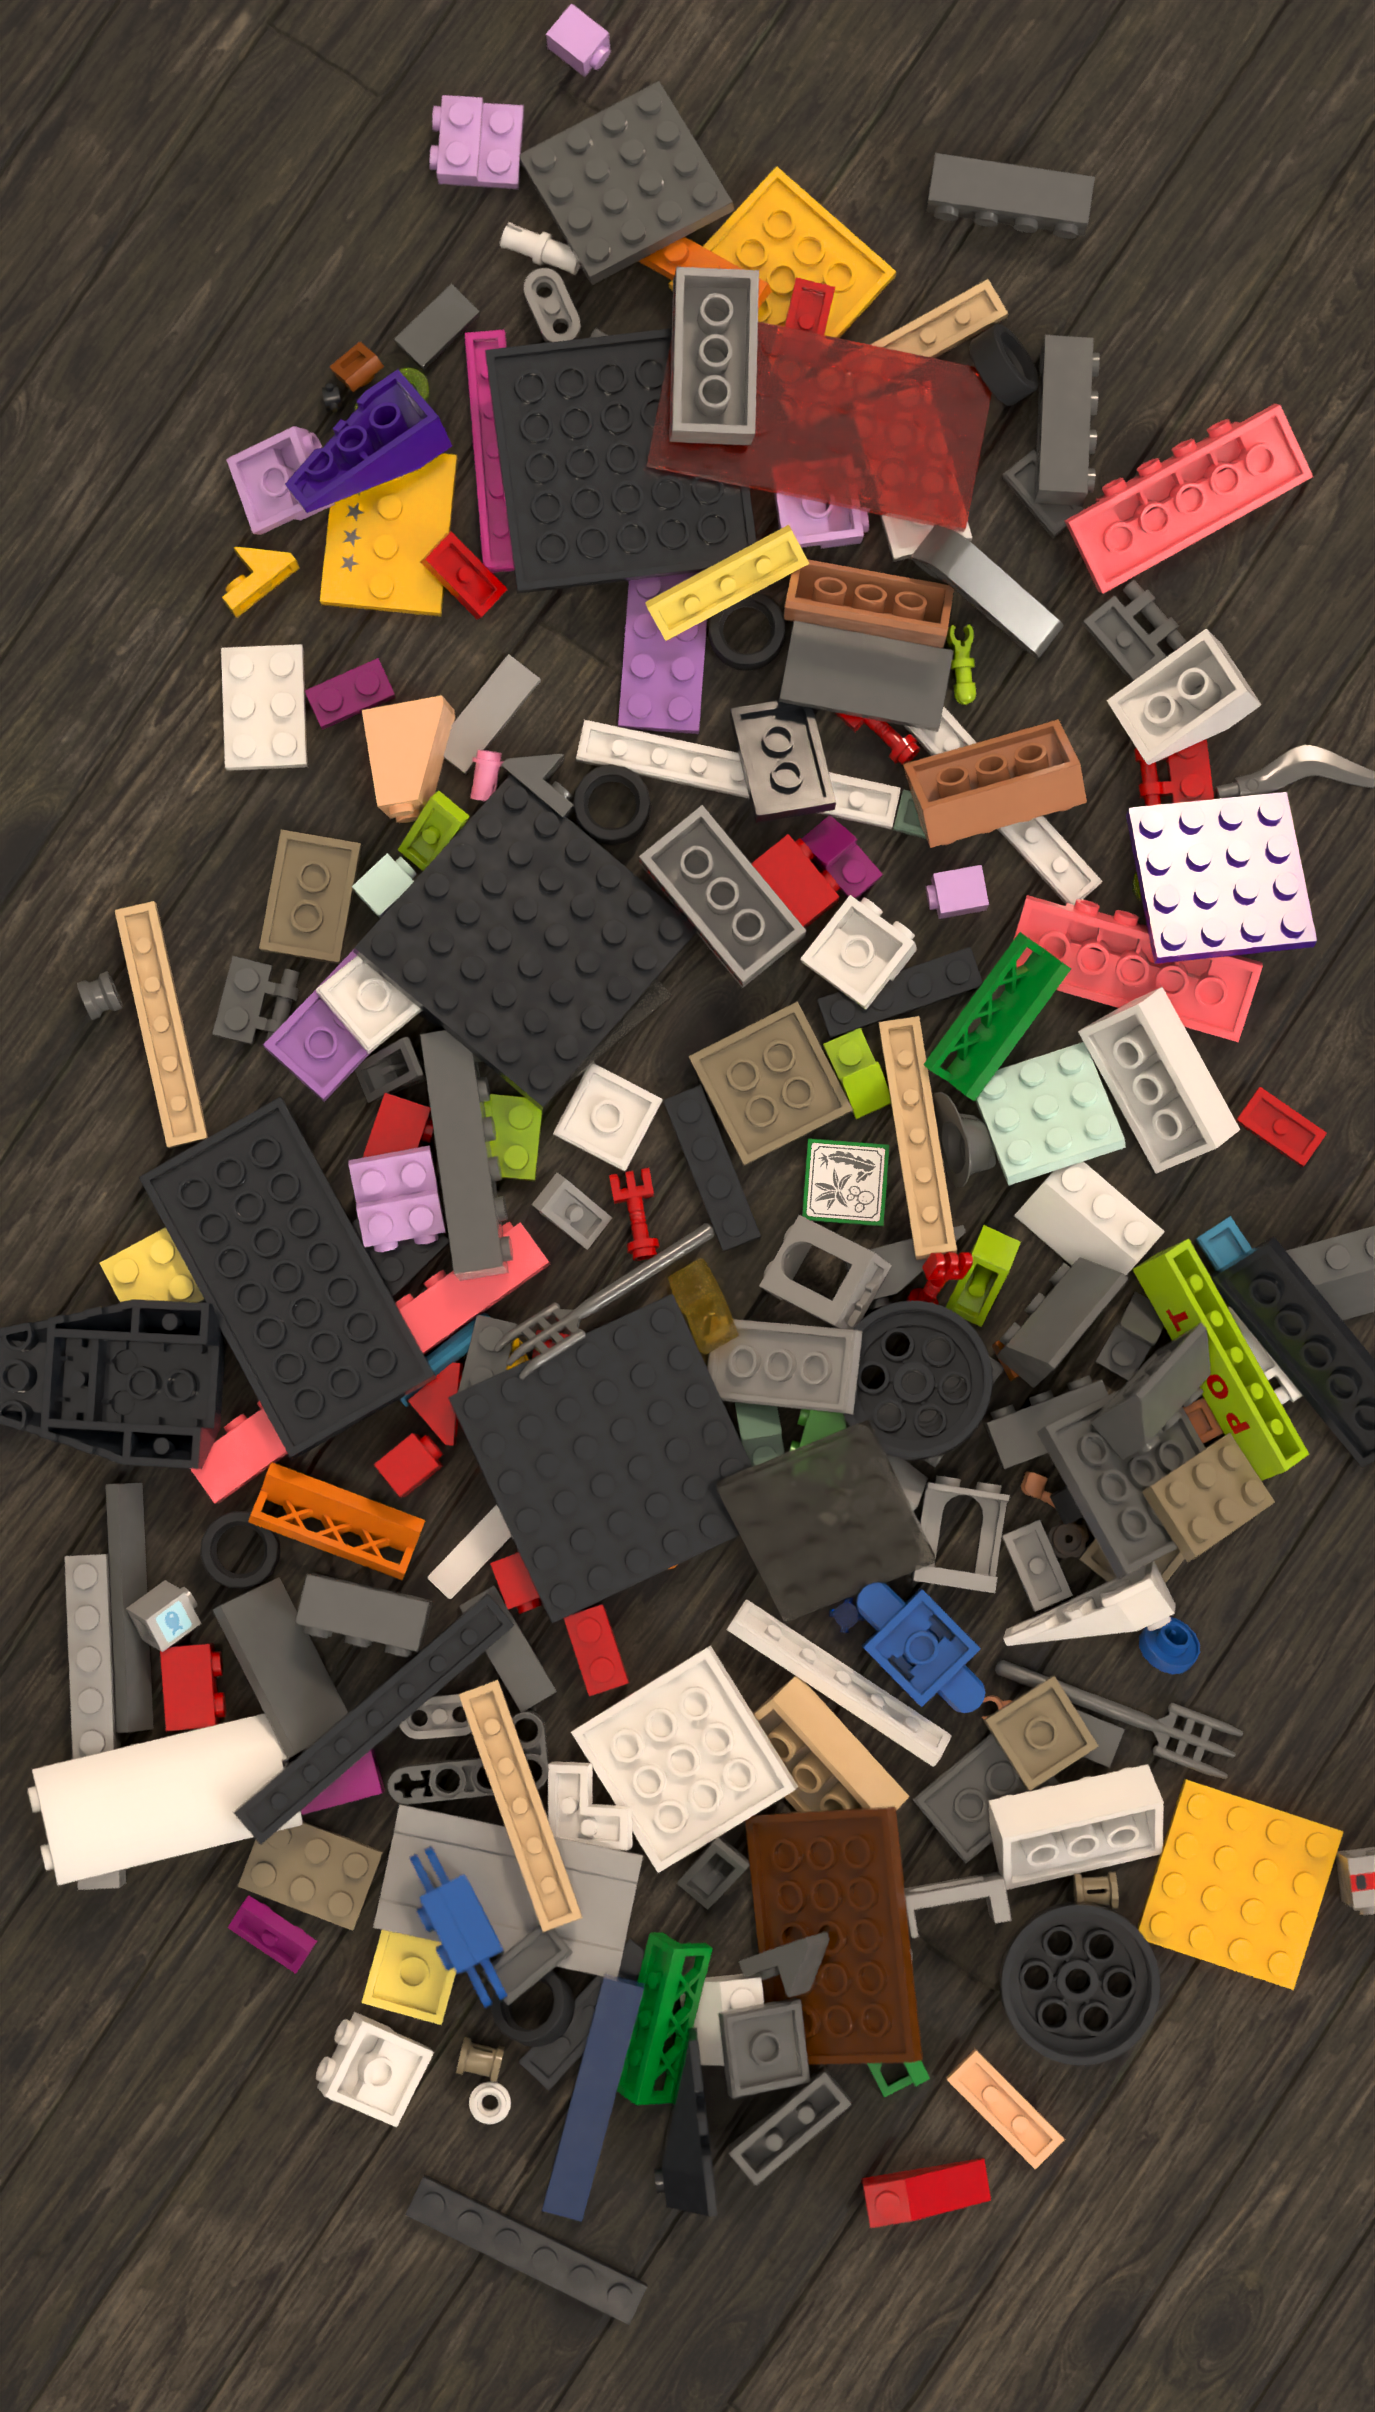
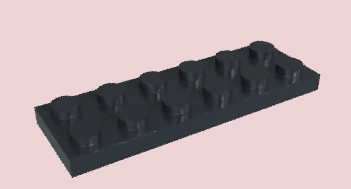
(1305, 1341)

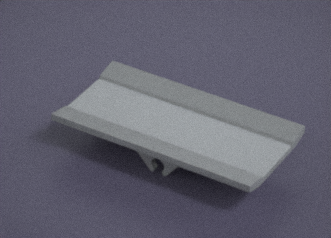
(599, 1876)

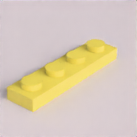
(727, 582)

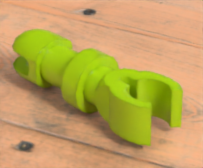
(964, 688)

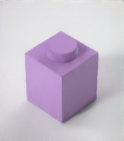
(579, 41)
(958, 892)

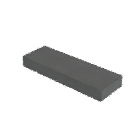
(516, 1660)

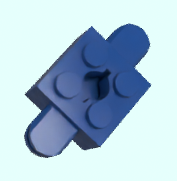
(921, 1647)
(460, 1925)

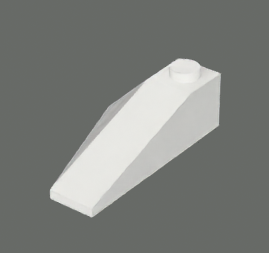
(1111, 1608)

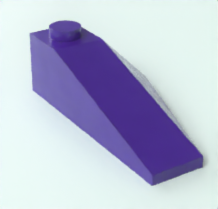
(379, 442)

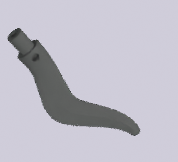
(1295, 765)

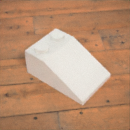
(1184, 699)

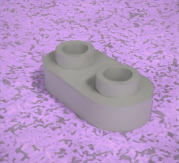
(553, 309)
(440, 1719)

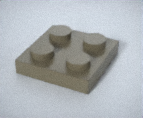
(1040, 1733)

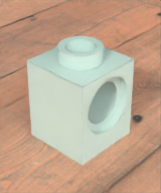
(384, 884)

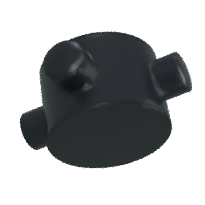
(332, 397)

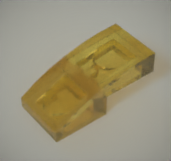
(704, 1306)

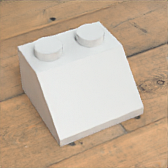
(717, 1996)

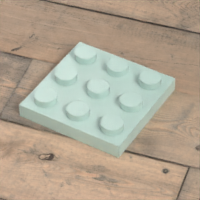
(1048, 1114)

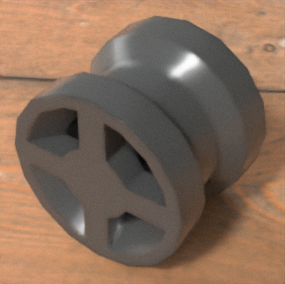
(99, 995)

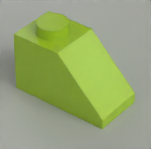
(991, 1263)

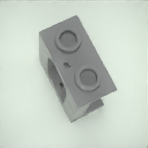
(856, 1290)
(993, 1510)
(956, 1890)

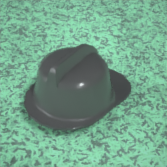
(962, 1141)

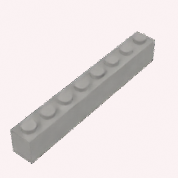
(91, 1671)

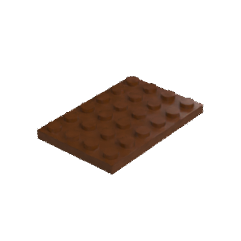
(844, 1879)

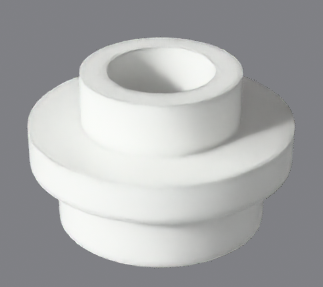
(485, 2115)

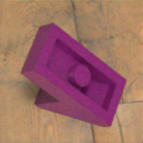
(840, 855)

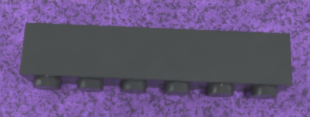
(466, 1158)

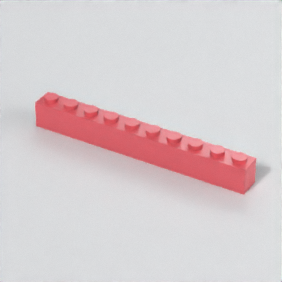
(432, 1318)

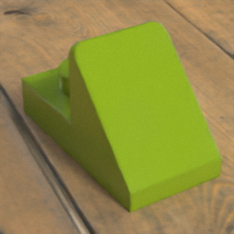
(433, 830)
(858, 1073)

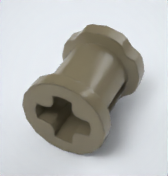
(1108, 1883)
(480, 2059)

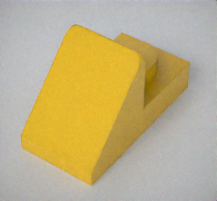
(267, 570)

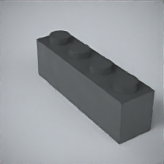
(1010, 195)
(1064, 420)

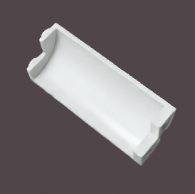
(154, 1798)

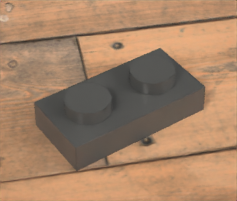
(481, 1359)

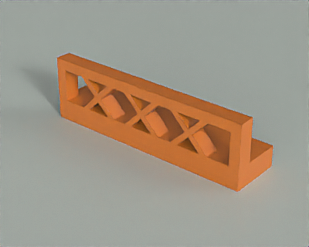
(339, 1513)

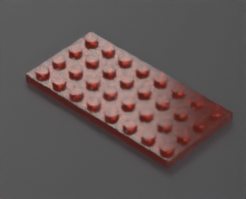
(848, 429)

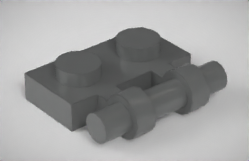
(1125, 639)
(245, 997)

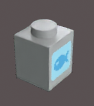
(164, 1615)

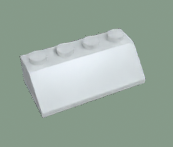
(1159, 1080)
(1077, 1826)

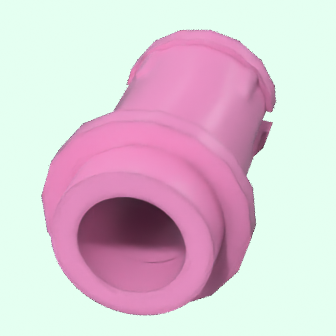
(485, 774)

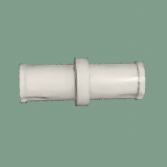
(539, 248)

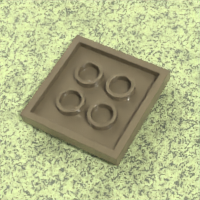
(770, 1083)

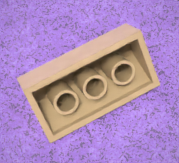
(823, 1754)

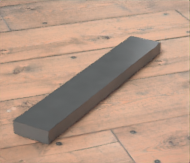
(128, 1585)

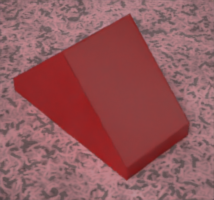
(434, 1406)

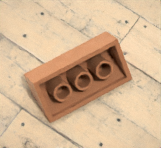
(870, 603)
(995, 783)

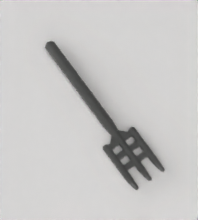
(571, 1319)
(1162, 1728)

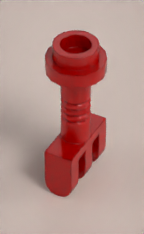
(903, 749)
(643, 1246)
(938, 1271)

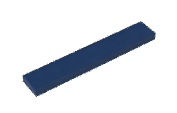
(593, 2097)

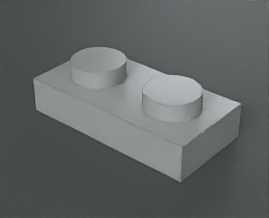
(1037, 1565)

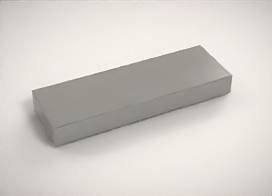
(489, 712)

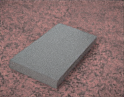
(788, 1366)

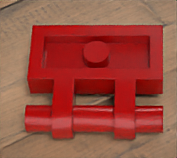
(1187, 773)

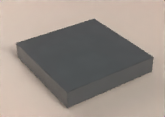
(764, 2047)

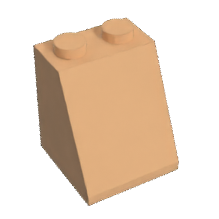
(407, 753)

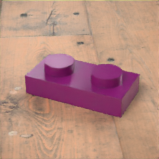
(350, 693)
(272, 1934)

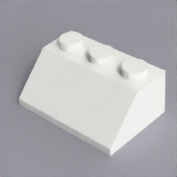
(1088, 1219)

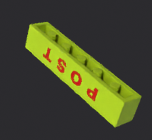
(1237, 1385)

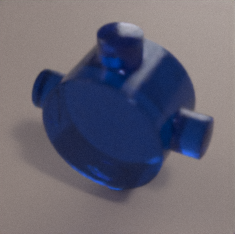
(846, 1615)

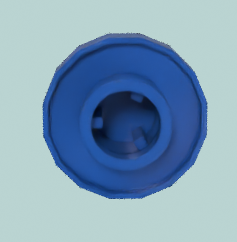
(1170, 1647)

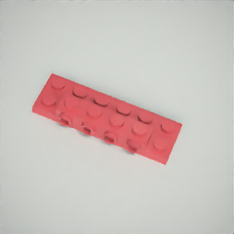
(1187, 496)
(1115, 965)

